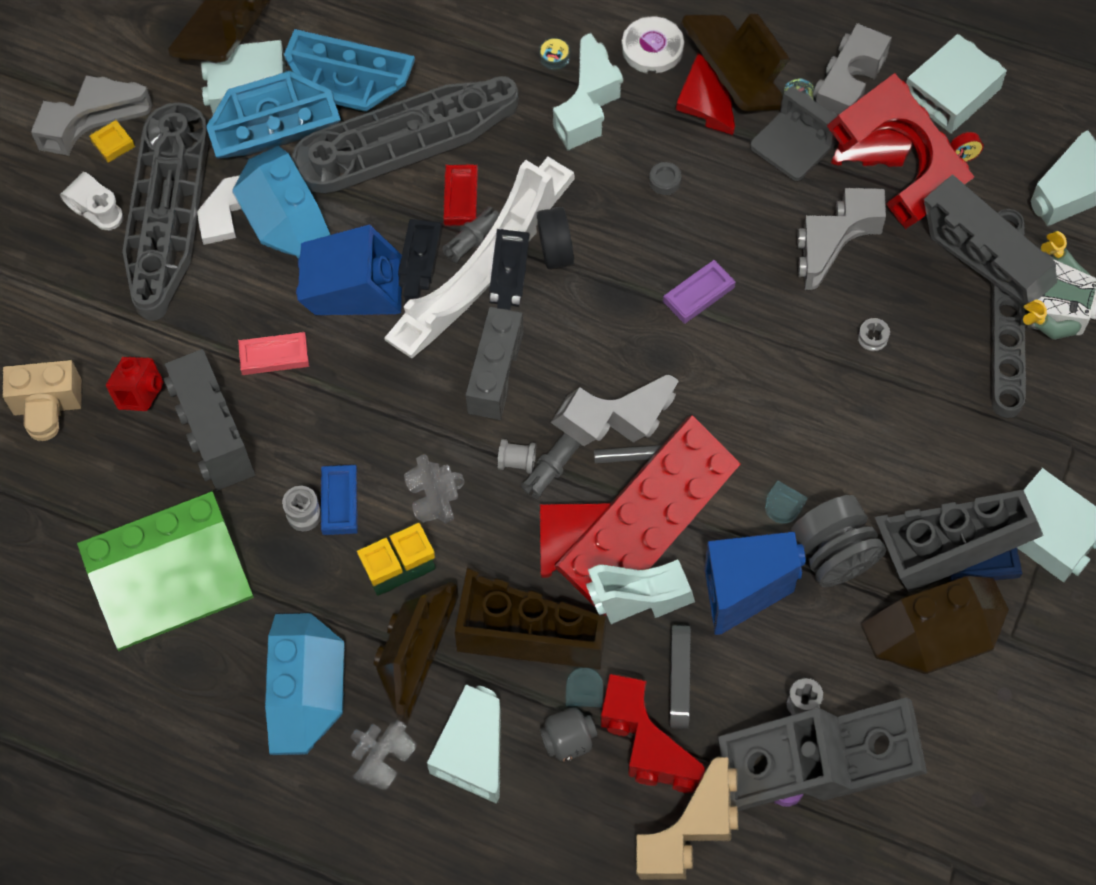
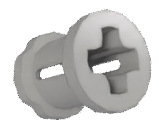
(517, 456)
(808, 688)

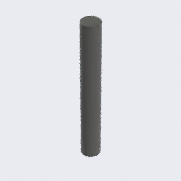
(625, 454)

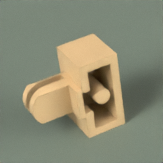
(41, 394)

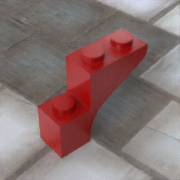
(653, 754)

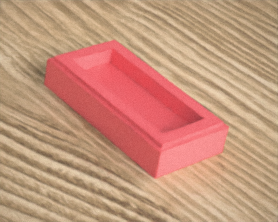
(273, 353)

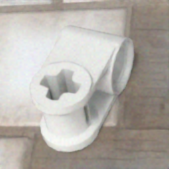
(93, 202)

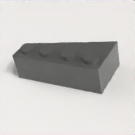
(988, 242)
(209, 419)
(956, 536)

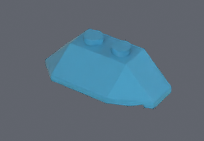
(353, 71)
(270, 114)
(278, 202)
(302, 682)

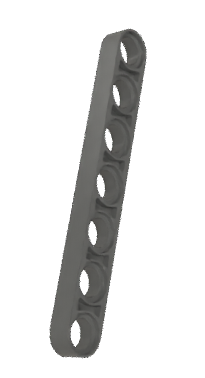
(1007, 355)

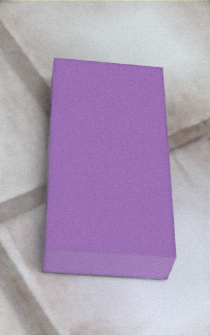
(699, 291)

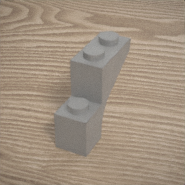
(97, 105)
(823, 237)
(633, 416)

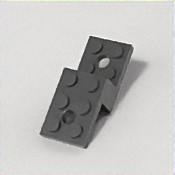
(824, 754)

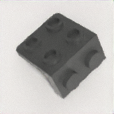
(796, 135)

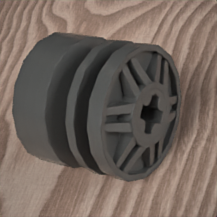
(838, 540)

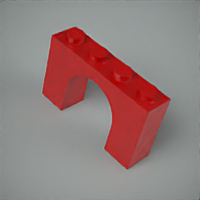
(895, 108)

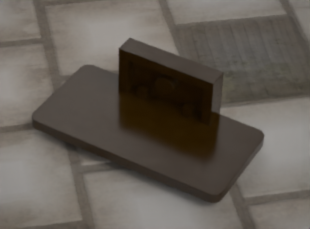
(216, 29)
(742, 59)

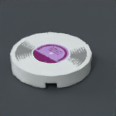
(652, 44)

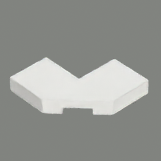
(215, 213)

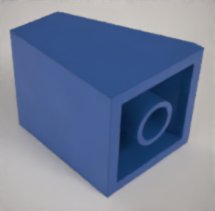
(350, 274)
(750, 575)

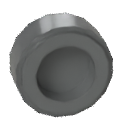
(665, 178)

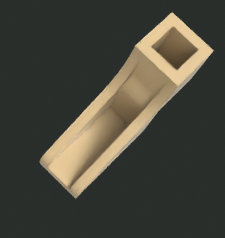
(705, 819)

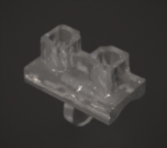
(439, 487)
(392, 740)

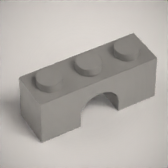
(859, 54)

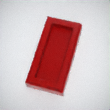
(460, 194)

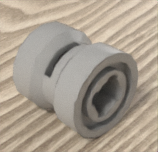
(304, 516)

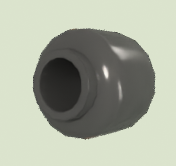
(568, 734)

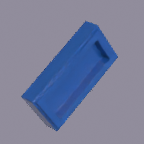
(339, 500)

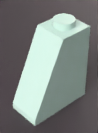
(1069, 183)
(471, 744)

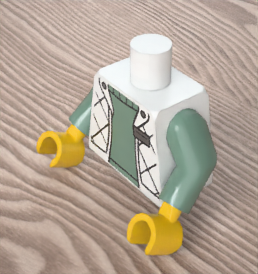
(1070, 302)

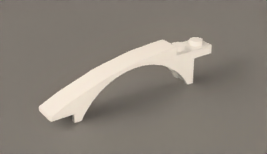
(430, 315)

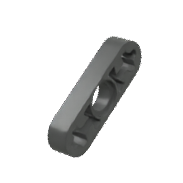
(680, 677)

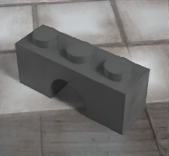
(491, 369)

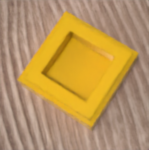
(112, 141)

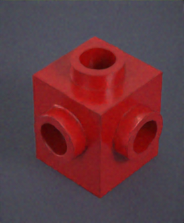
(134, 383)

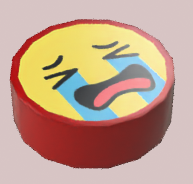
(967, 145)

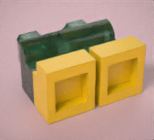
(405, 561)

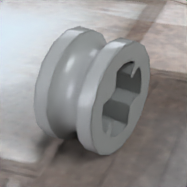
(875, 324)

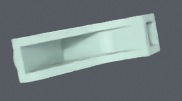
(599, 84)
(629, 591)

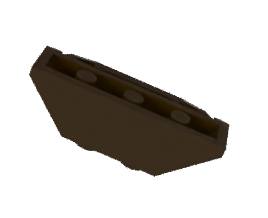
(939, 625)
(413, 646)

